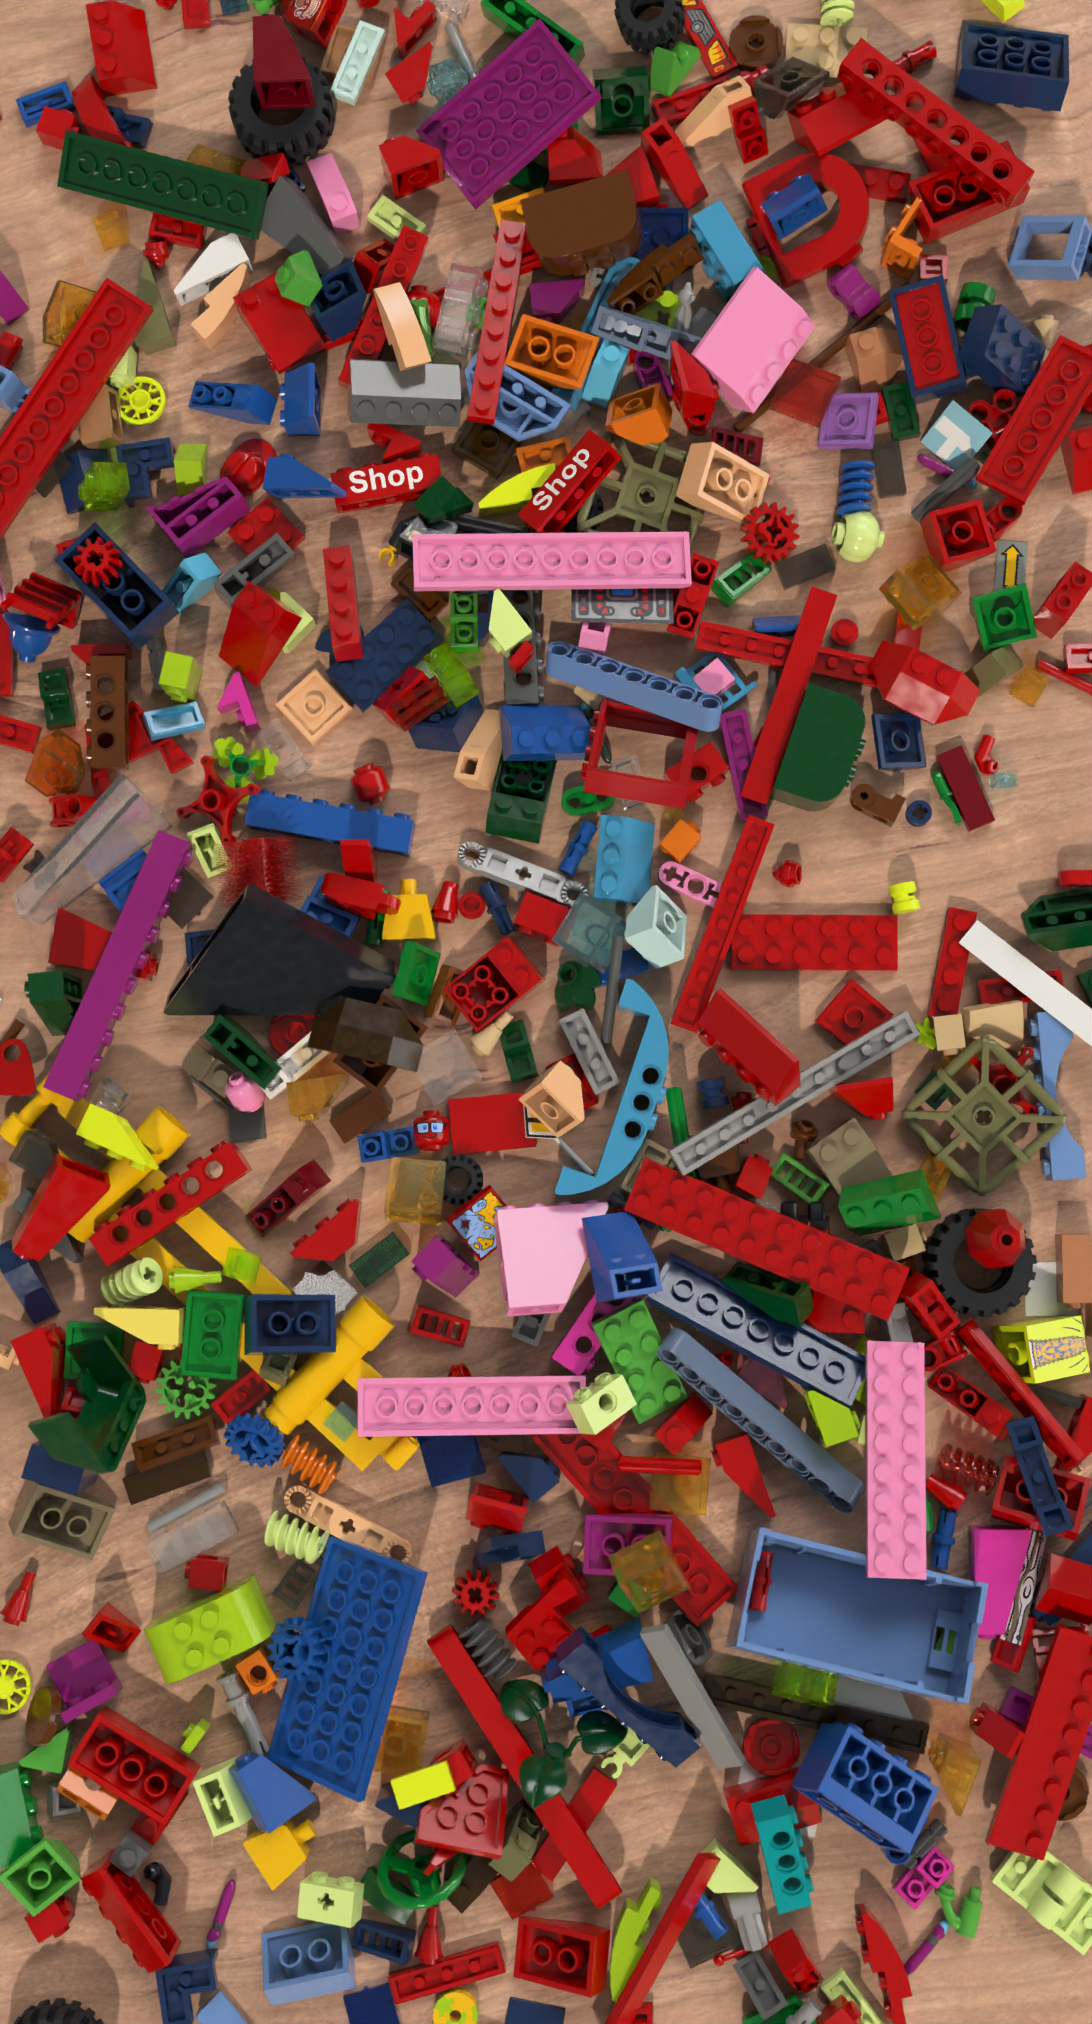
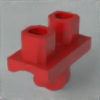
(12, 851)

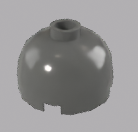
(691, 1638)

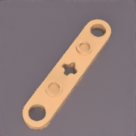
(328, 1516)

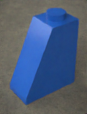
(268, 1791)

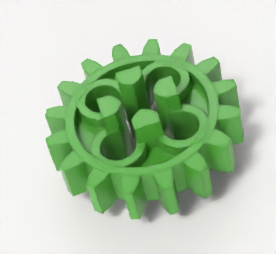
(192, 1400)

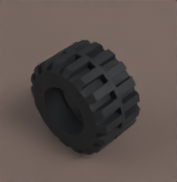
(653, 33)

